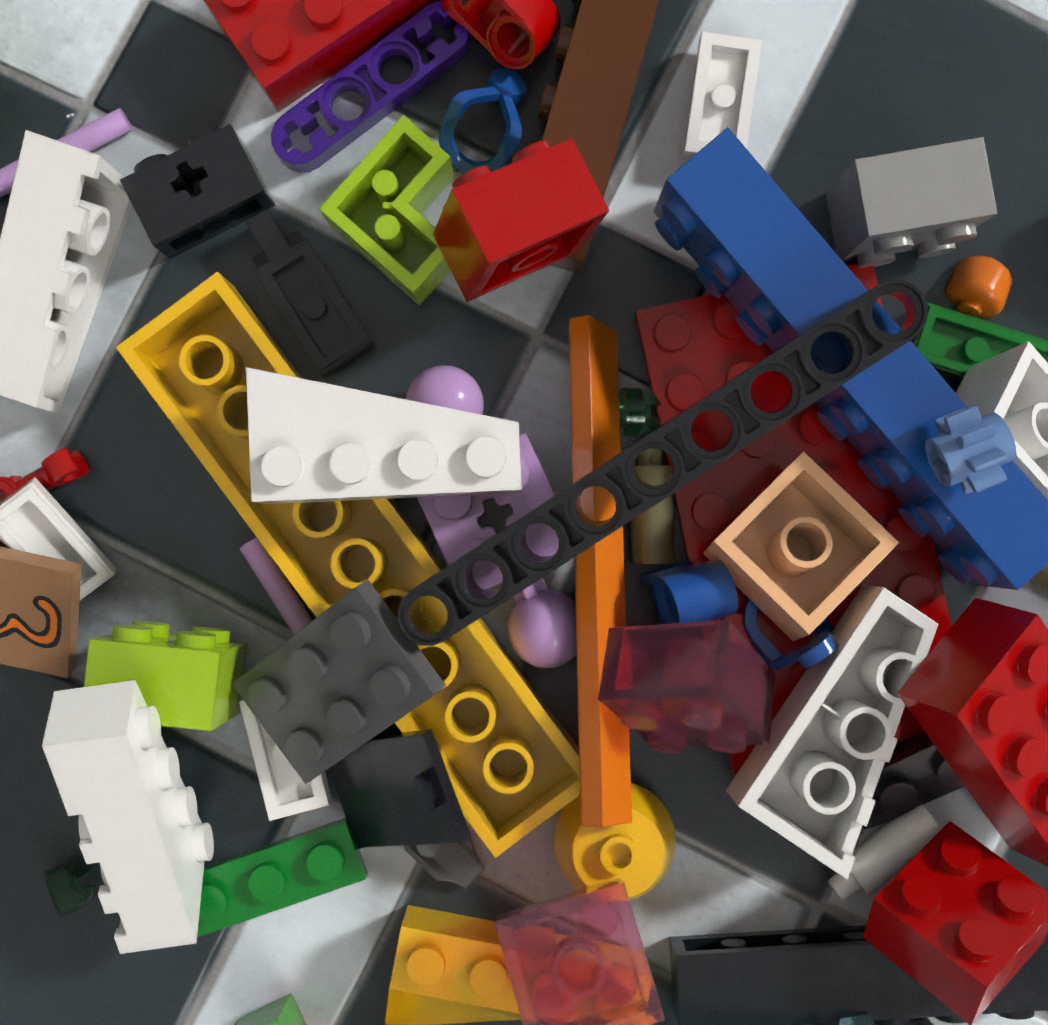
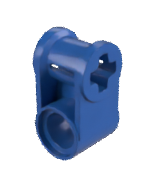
(692, 592)

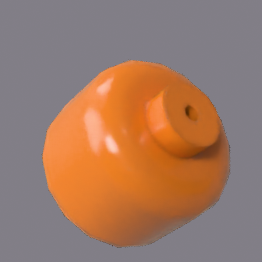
(979, 286)

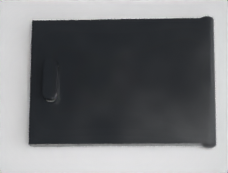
(399, 792)

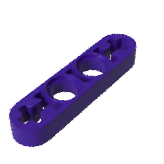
(364, 78)

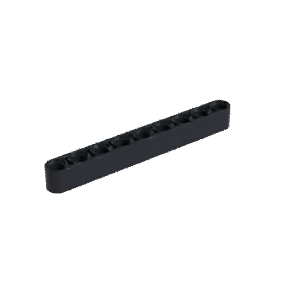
(577, 532)

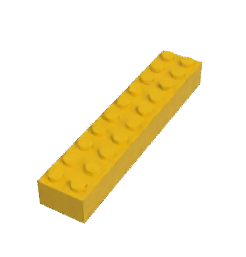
(491, 726)

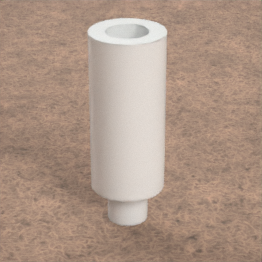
(887, 852)

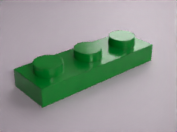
(279, 876)

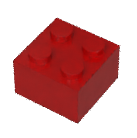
(518, 217)
(959, 921)

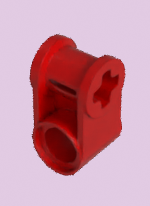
(498, 27)

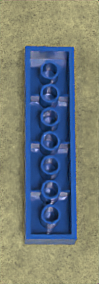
(789, 279)

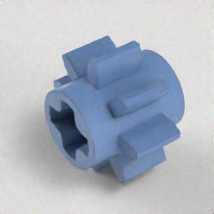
(970, 449)

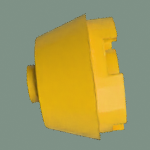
(632, 851)

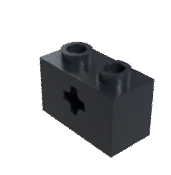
(229, 187)

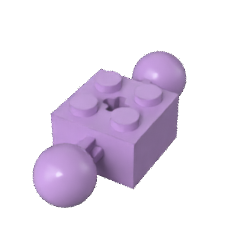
(543, 618)

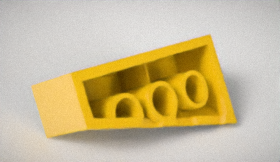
(448, 972)

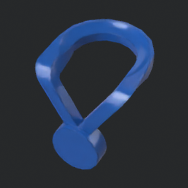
(502, 86)
(817, 649)

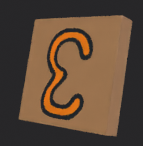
(39, 612)

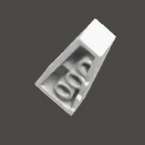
(54, 264)
(361, 445)
(837, 731)
(130, 812)

